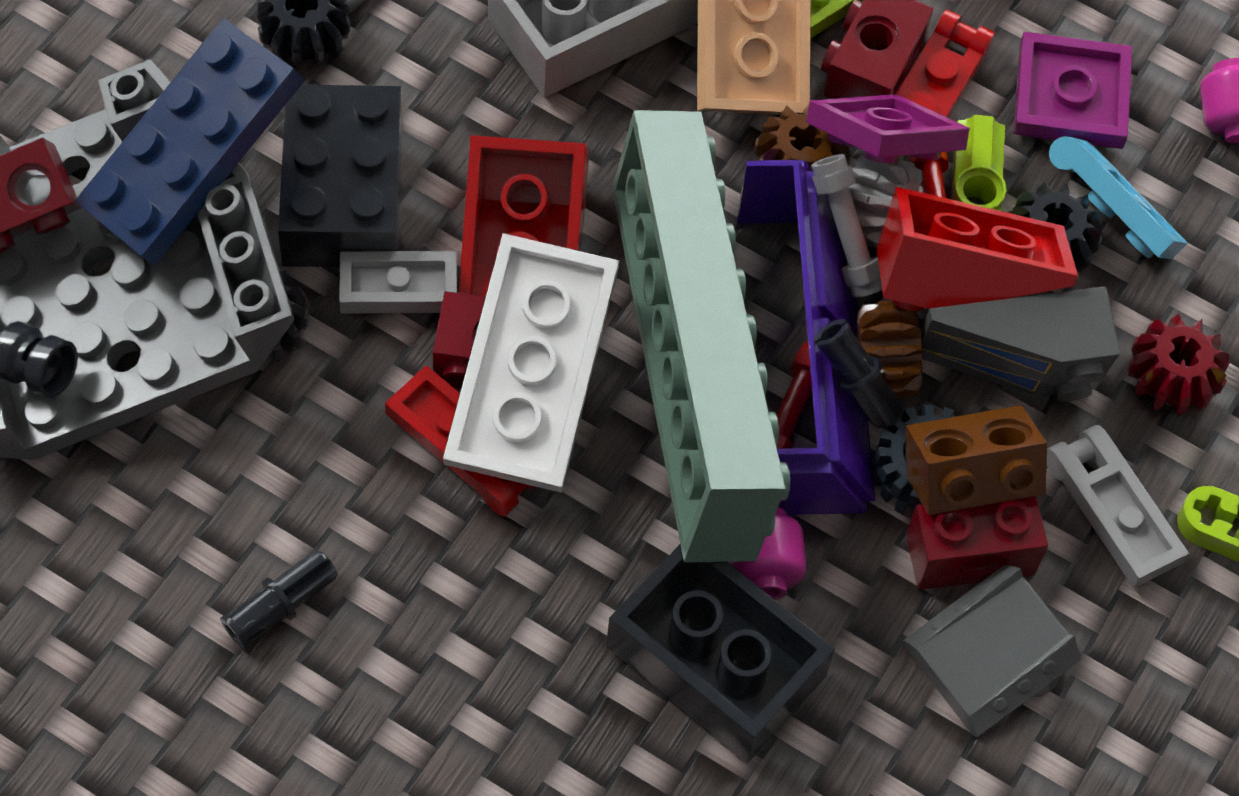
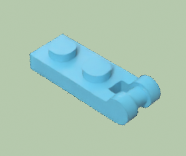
(1115, 195)

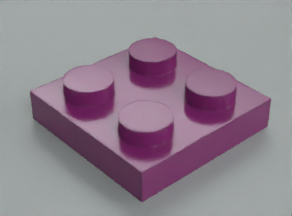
(1073, 89)
(887, 127)

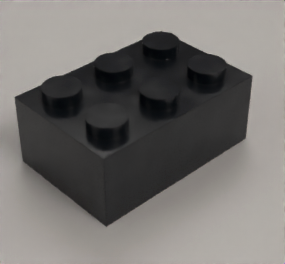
(340, 173)
(719, 650)

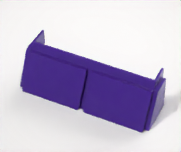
(840, 470)

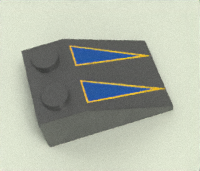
(1028, 343)

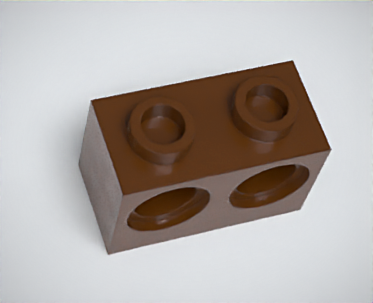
(976, 459)

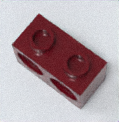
(16, 214)

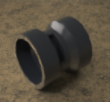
(40, 361)

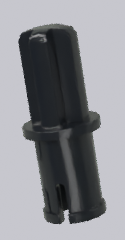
(859, 373)
(279, 599)

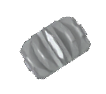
(875, 190)

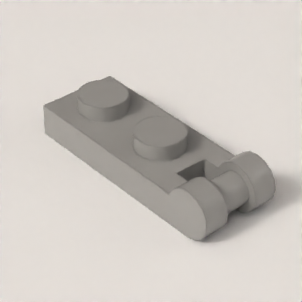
(1117, 506)

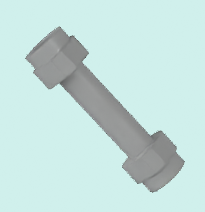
(833, 178)

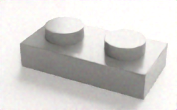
(396, 281)

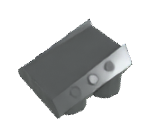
(993, 650)

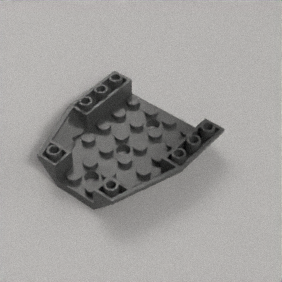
(195, 316)

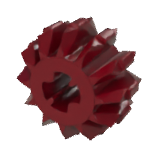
(1178, 365)

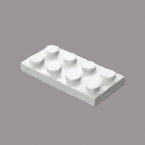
(531, 363)

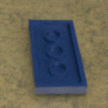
(189, 140)

